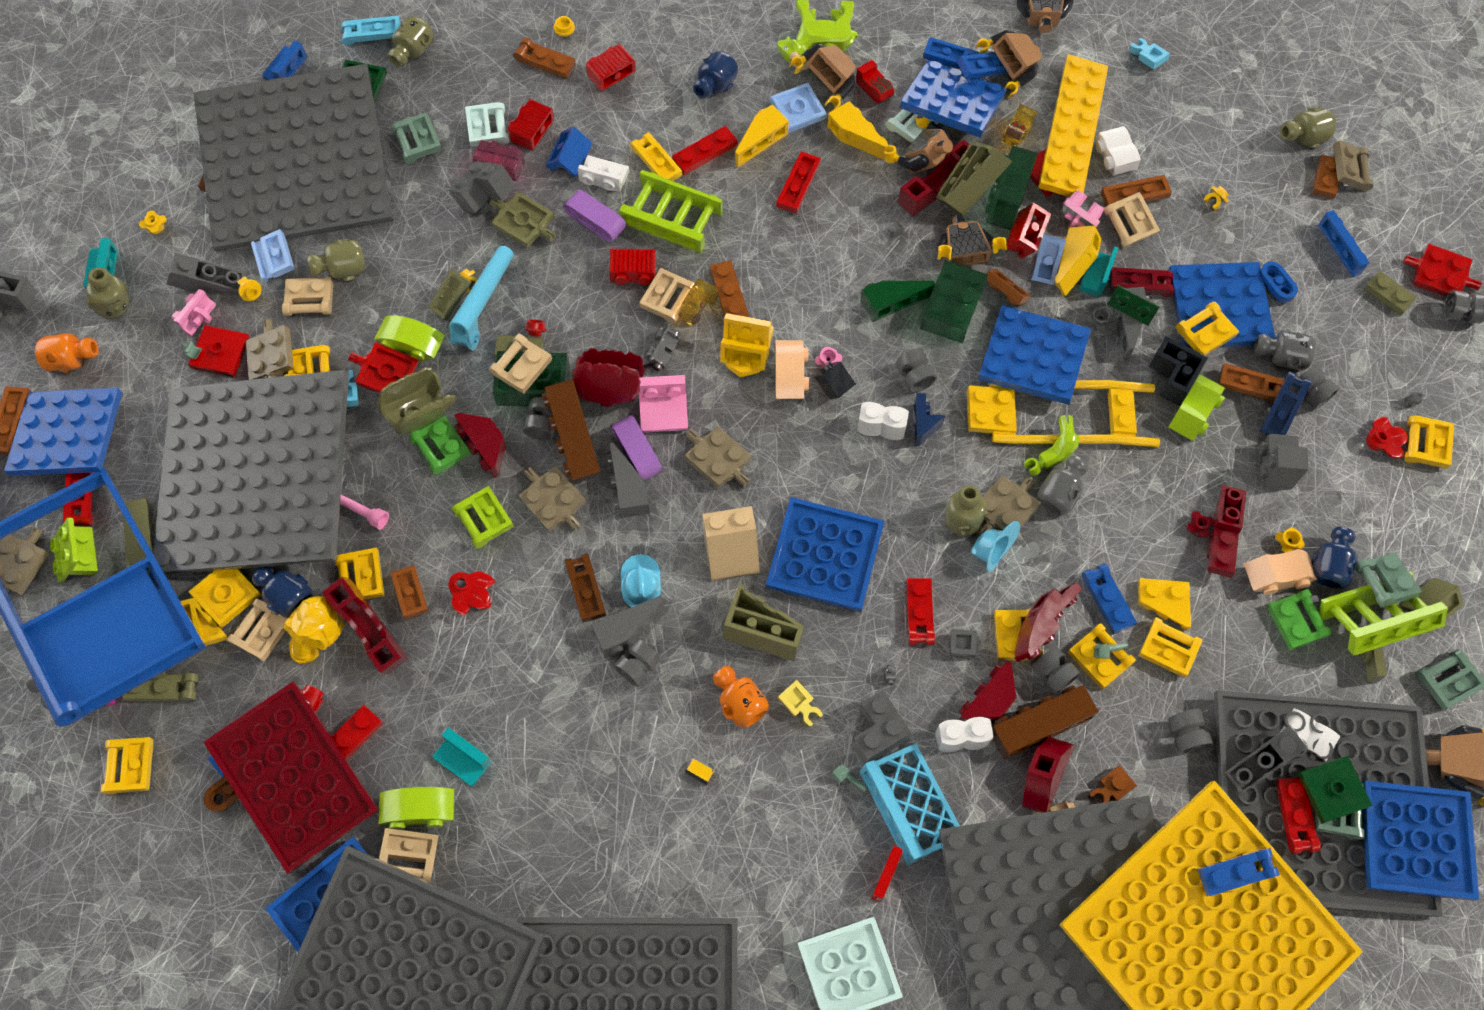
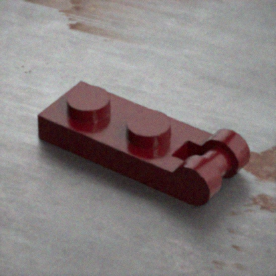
(1143, 278)

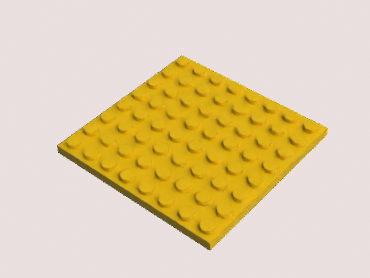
(1184, 950)

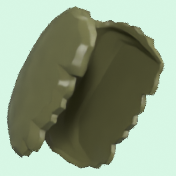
(414, 401)

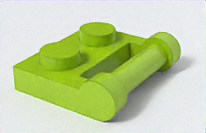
(489, 512)

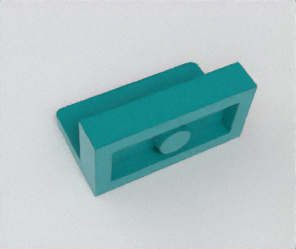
(101, 257)
(1098, 273)
(461, 758)

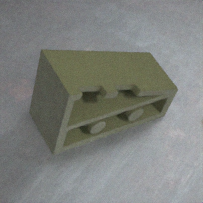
(972, 176)
(761, 627)

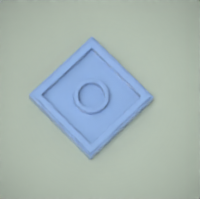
(799, 106)

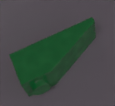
(892, 296)

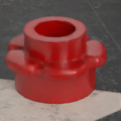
(535, 327)

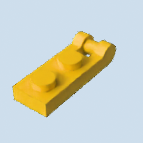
(656, 157)

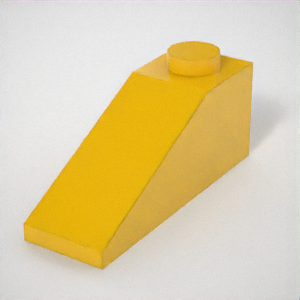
(764, 131)

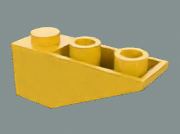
(853, 129)
(1078, 255)

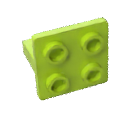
(73, 551)

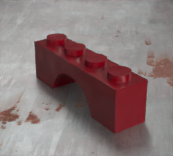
(921, 192)
(355, 609)

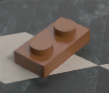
(1326, 178)
(1000, 282)
(409, 592)

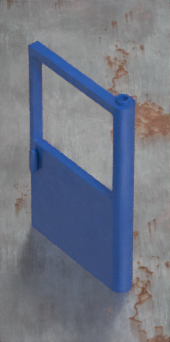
(106, 635)

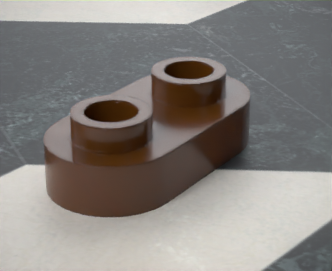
(223, 788)

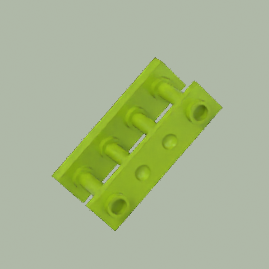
(671, 230)
(1380, 631)

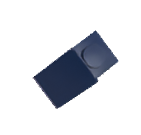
(924, 423)

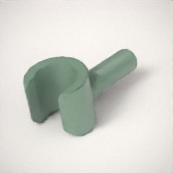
(191, 350)
(1103, 650)
(842, 773)

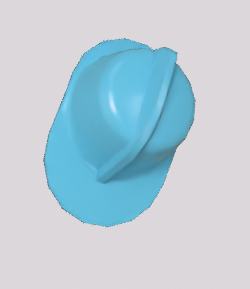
(994, 544)
(640, 579)

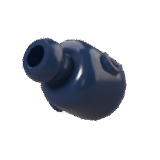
(715, 74)
(1336, 559)
(282, 590)

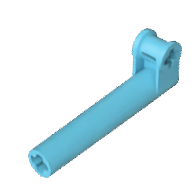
(465, 322)

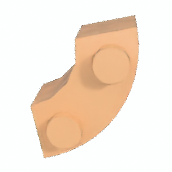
(790, 369)
(1280, 572)

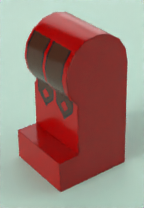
(873, 82)

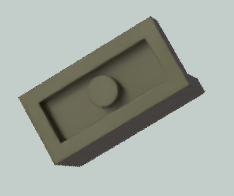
(1439, 591)

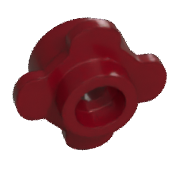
(1200, 531)

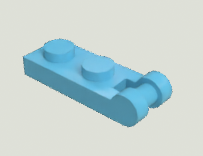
(369, 29)

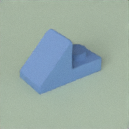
(1048, 259)

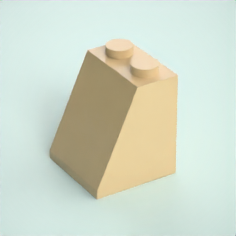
(731, 543)

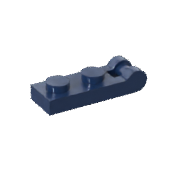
(1285, 405)

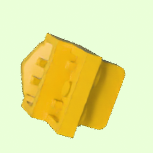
(745, 344)

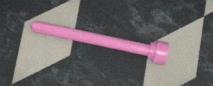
(376, 517)

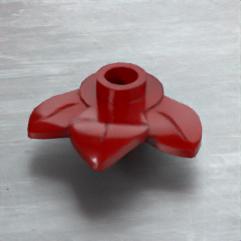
(1387, 438)
(474, 592)

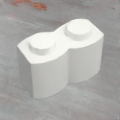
(1118, 151)
(882, 421)
(971, 734)
(1309, 736)

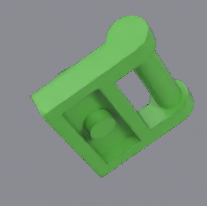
(446, 441)
(1292, 623)

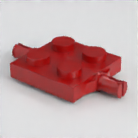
(1441, 271)
(382, 367)

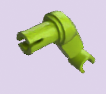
(1060, 451)

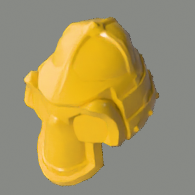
(312, 627)

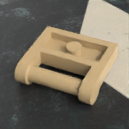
(1137, 216)
(308, 290)
(660, 293)
(526, 368)
(263, 636)
(410, 847)

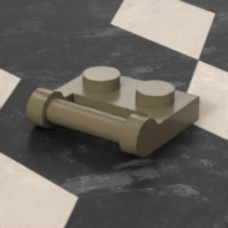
(1347, 165)

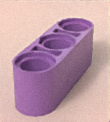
(594, 215)
(636, 447)

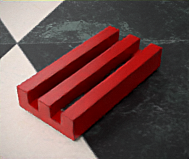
(887, 874)

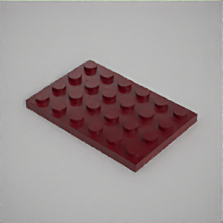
(291, 777)

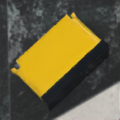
(699, 771)

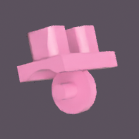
(1091, 215)
(194, 313)

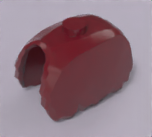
(608, 376)

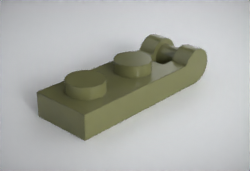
(165, 689)

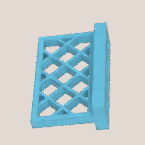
(890, 806)

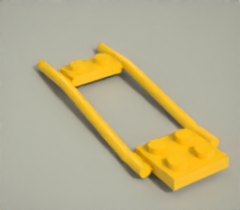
(994, 412)

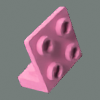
(663, 404)

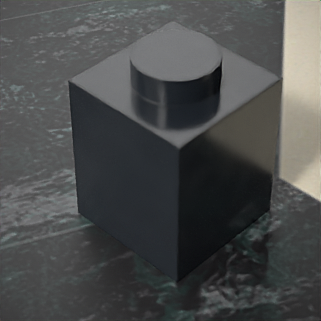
(834, 379)

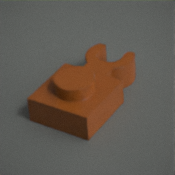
(1114, 785)

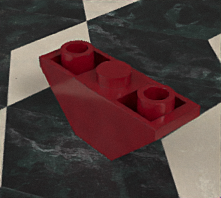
(483, 440)
(994, 698)
(1046, 774)

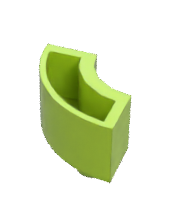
(409, 337)
(1196, 408)
(416, 807)

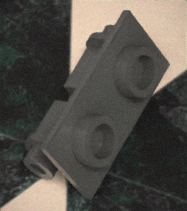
(656, 354)

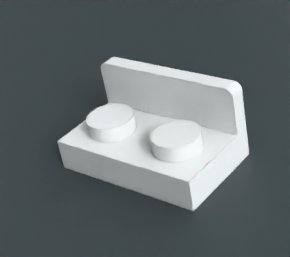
(603, 173)

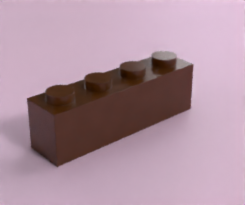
(572, 430)
(1043, 721)

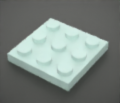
(850, 968)

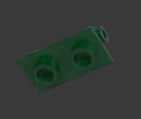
(1133, 305)

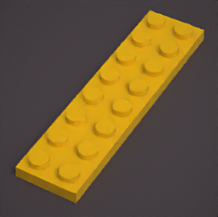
(1073, 126)

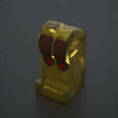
(1019, 126)
(696, 300)

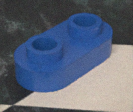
(1279, 282)

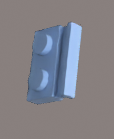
(272, 255)

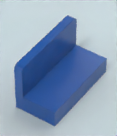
(286, 62)
(569, 151)

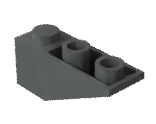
(197, 274)
(630, 486)
(1266, 759)

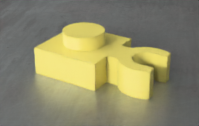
(797, 700)

